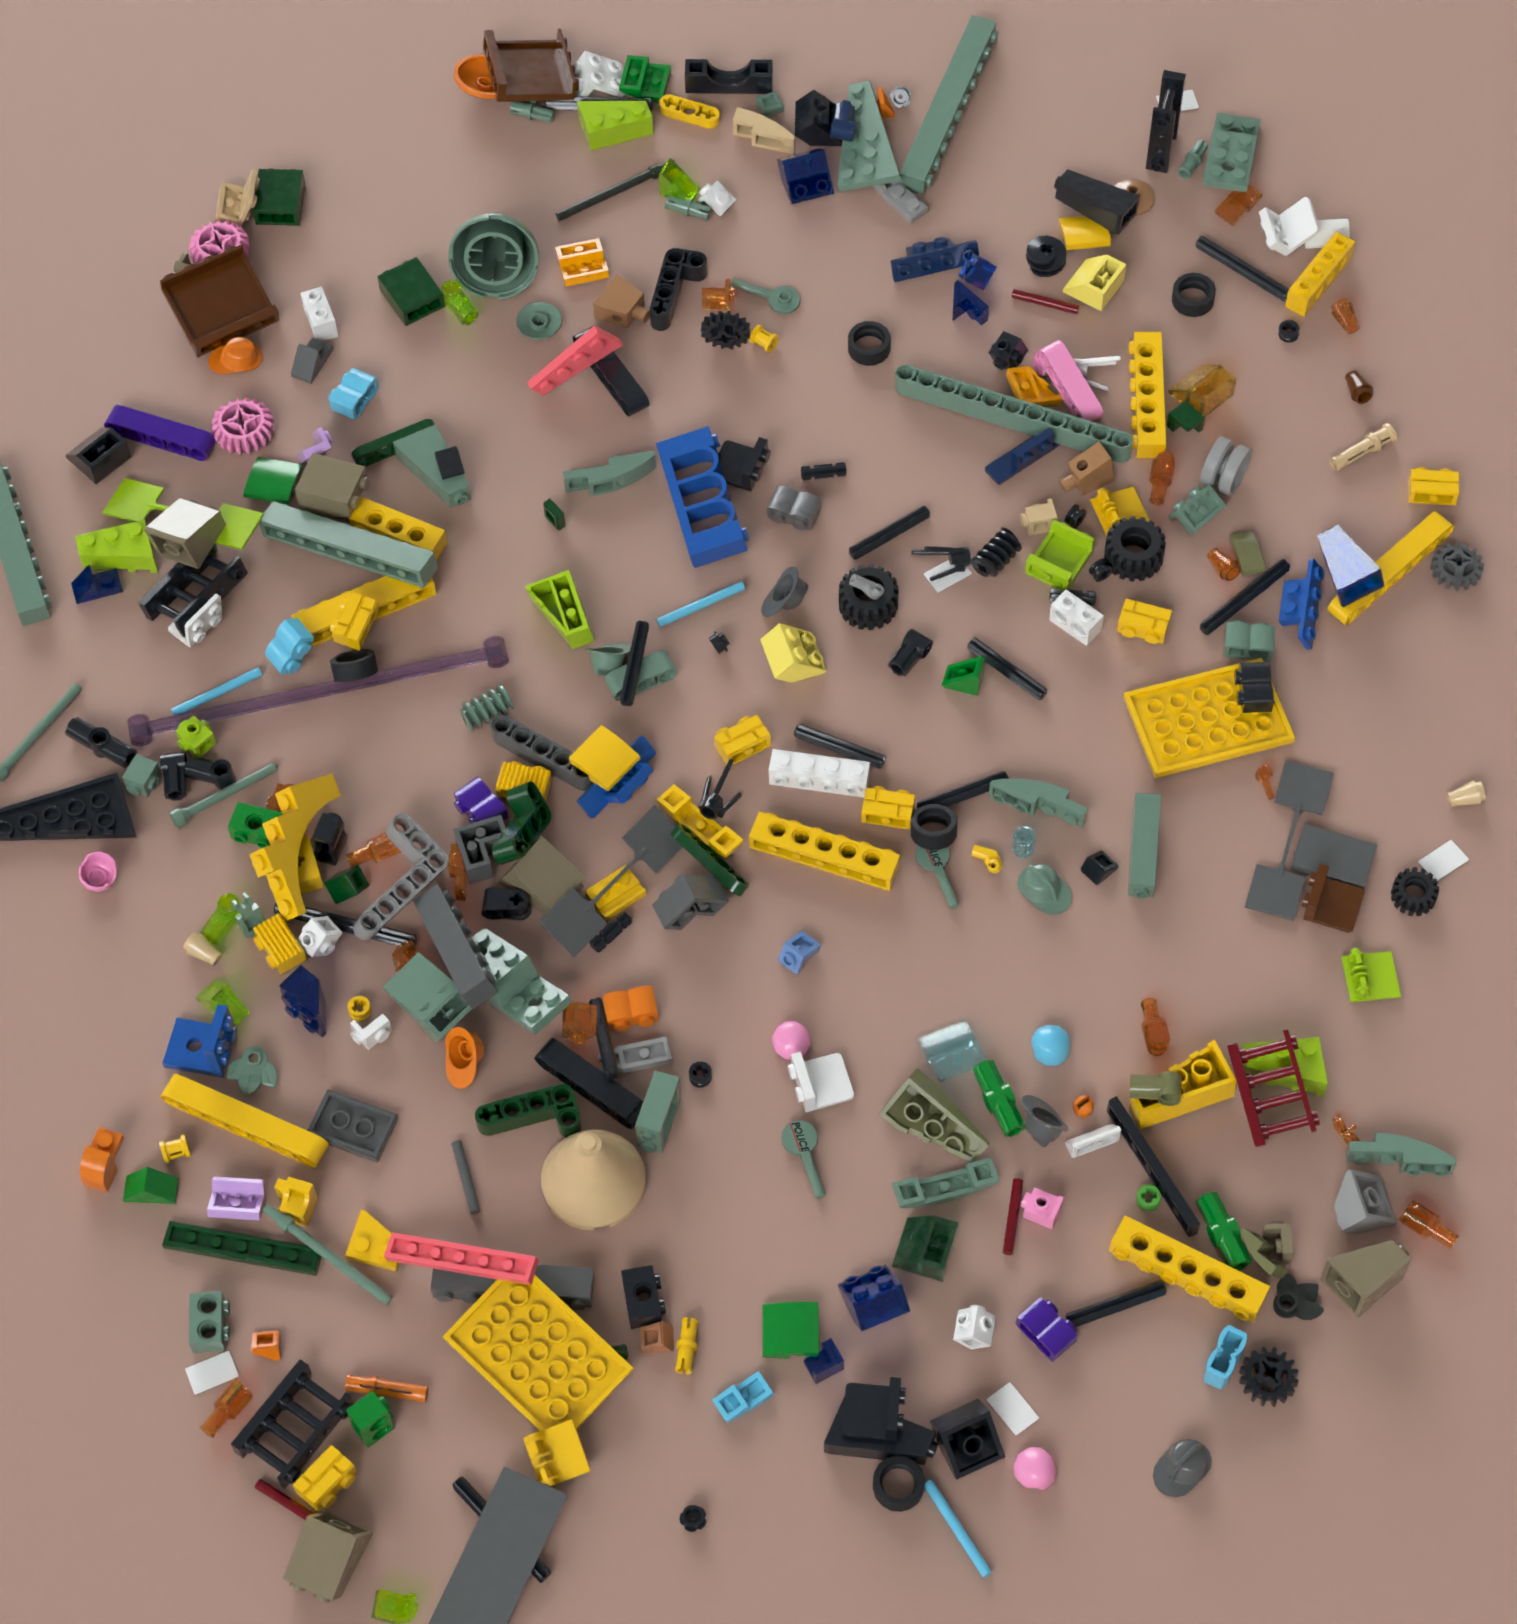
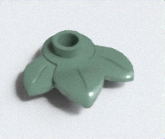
(252, 1074)

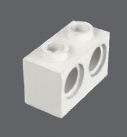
(319, 314)
(1076, 617)

